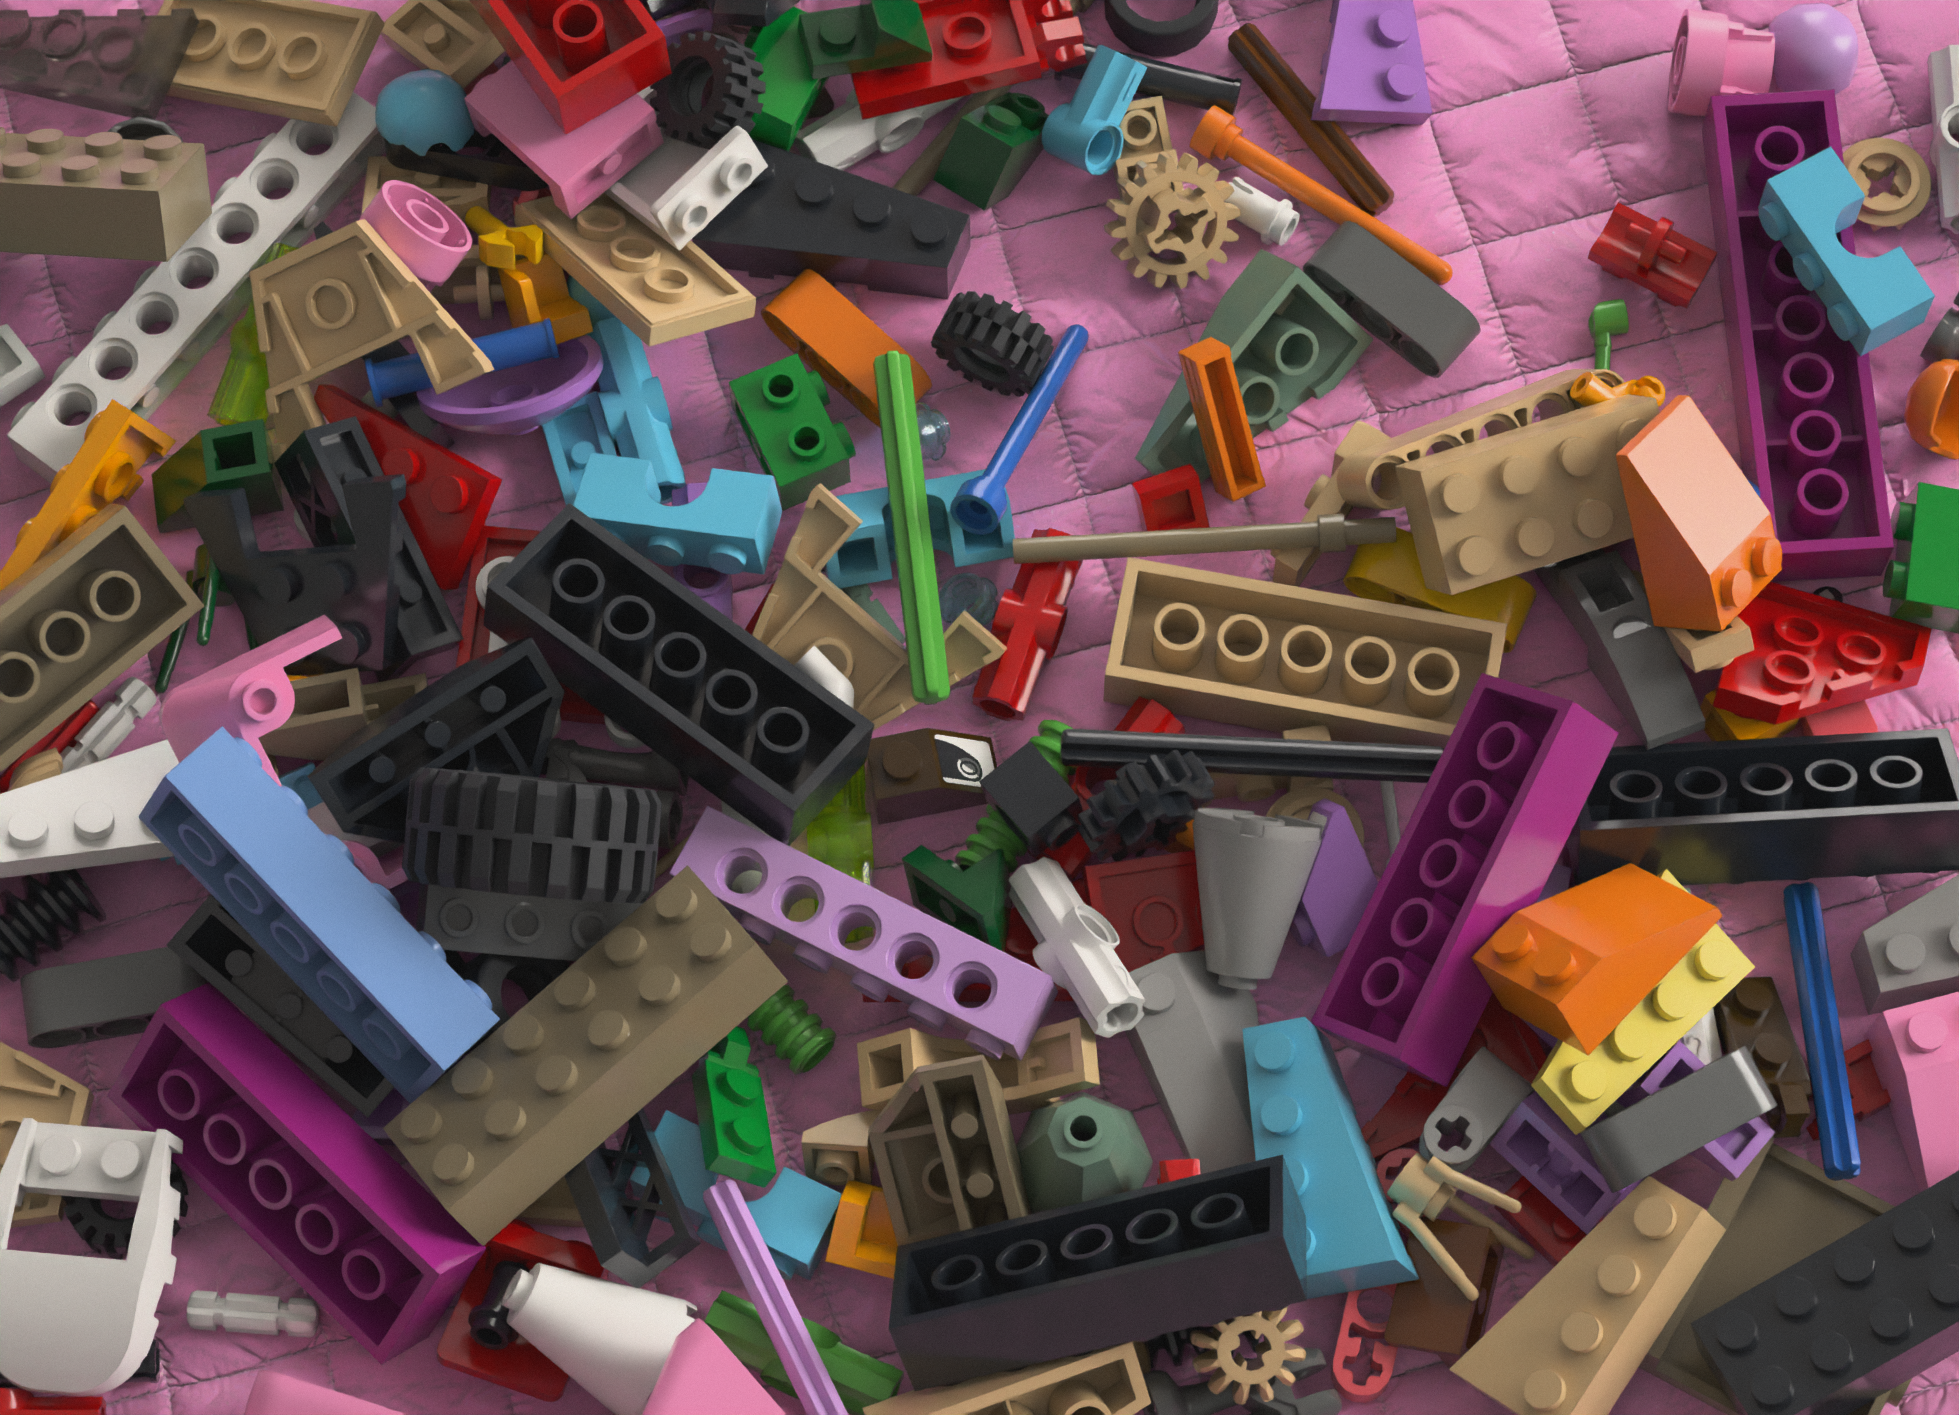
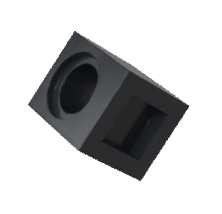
(1033, 800)

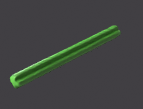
(911, 528)

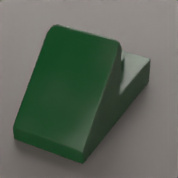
(864, 37)
(966, 900)

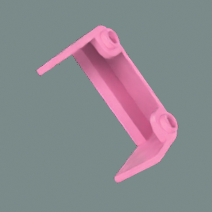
(251, 700)

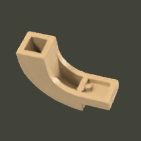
(1055, 1064)

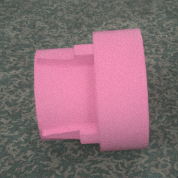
(1716, 60)
(419, 231)

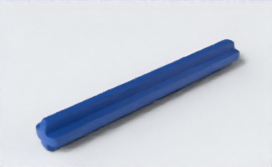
(1821, 1032)

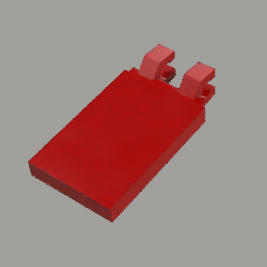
(974, 51)

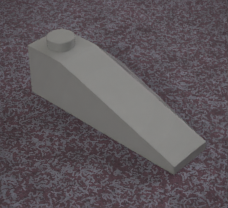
(1196, 1057)

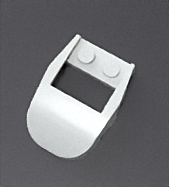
(78, 1318)

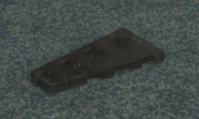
(95, 61)

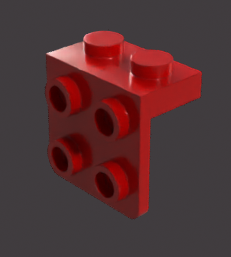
(520, 1363)

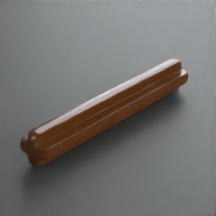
(1296, 105)

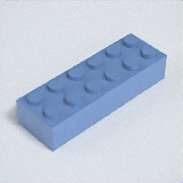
(318, 914)

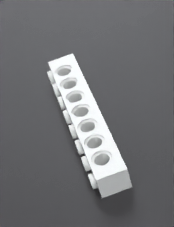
(205, 313)

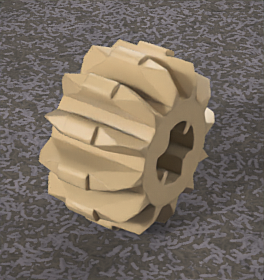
(1256, 1371)

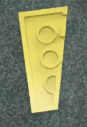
(1585, 1085)

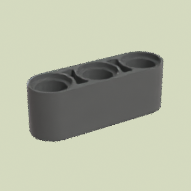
(1392, 299)
(102, 996)
(1678, 1119)

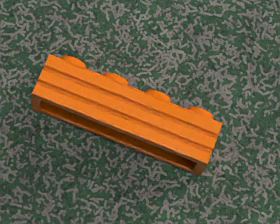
(1221, 419)

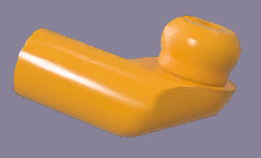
(1591, 390)

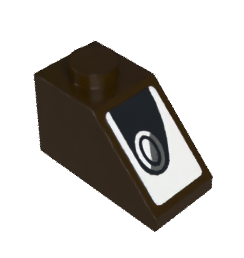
(927, 772)

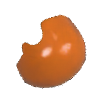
(1934, 409)

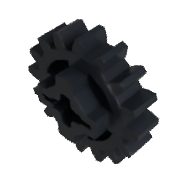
(1145, 806)

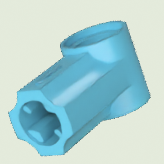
(1088, 127)

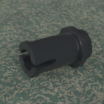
(489, 1319)

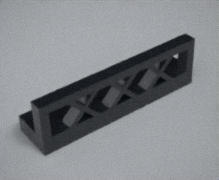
(332, 458)
(609, 1216)

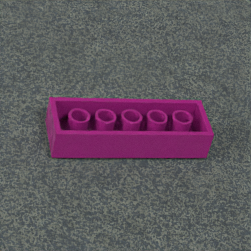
(1460, 872)
(296, 1172)

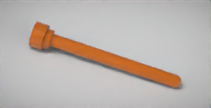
(1222, 138)

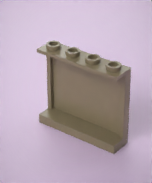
(1772, 1220)

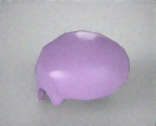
(1814, 48)

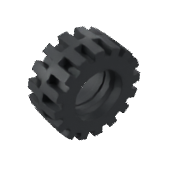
(733, 93)

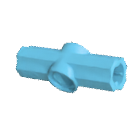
(636, 405)

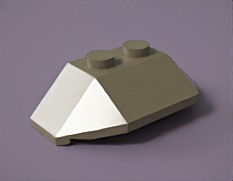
(948, 1152)

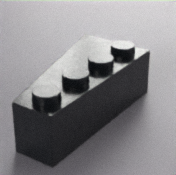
(838, 226)

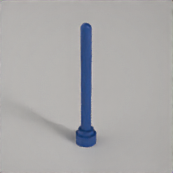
(983, 500)

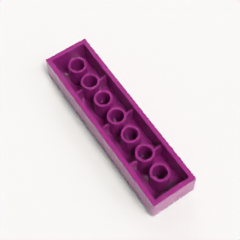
(1796, 385)

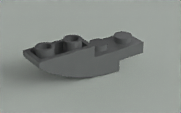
(1624, 646)

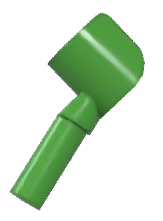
(1607, 320)

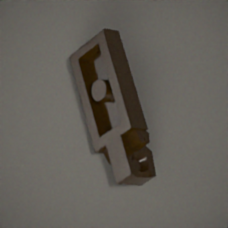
(1756, 1019)

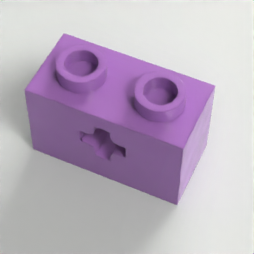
(1558, 1162)

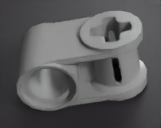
(1477, 1107)

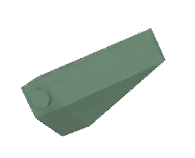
(1284, 349)

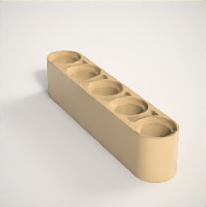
(1496, 415)

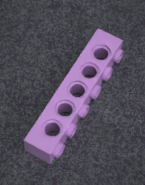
(1019, 992)

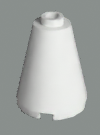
(598, 1331)

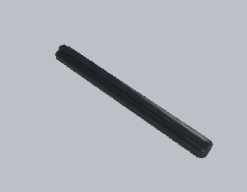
(1255, 755)

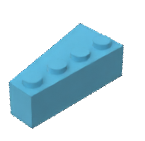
(1309, 1118)

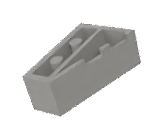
(1911, 952)

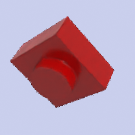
(1171, 500)

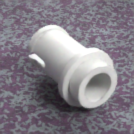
(1264, 214)

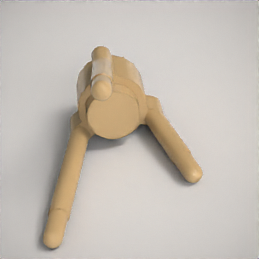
(1427, 1190)

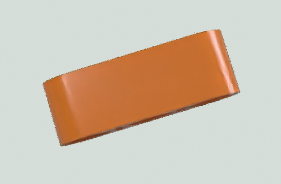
(835, 340)

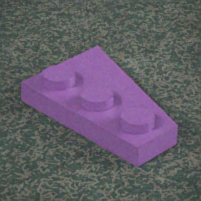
(1373, 65)

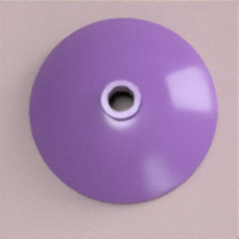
(521, 396)

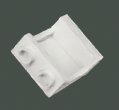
(687, 185)

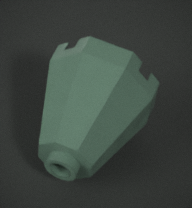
(1081, 1152)

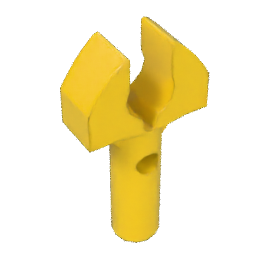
(500, 243)

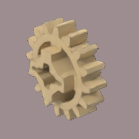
(1194, 211)

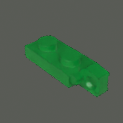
(733, 1112)

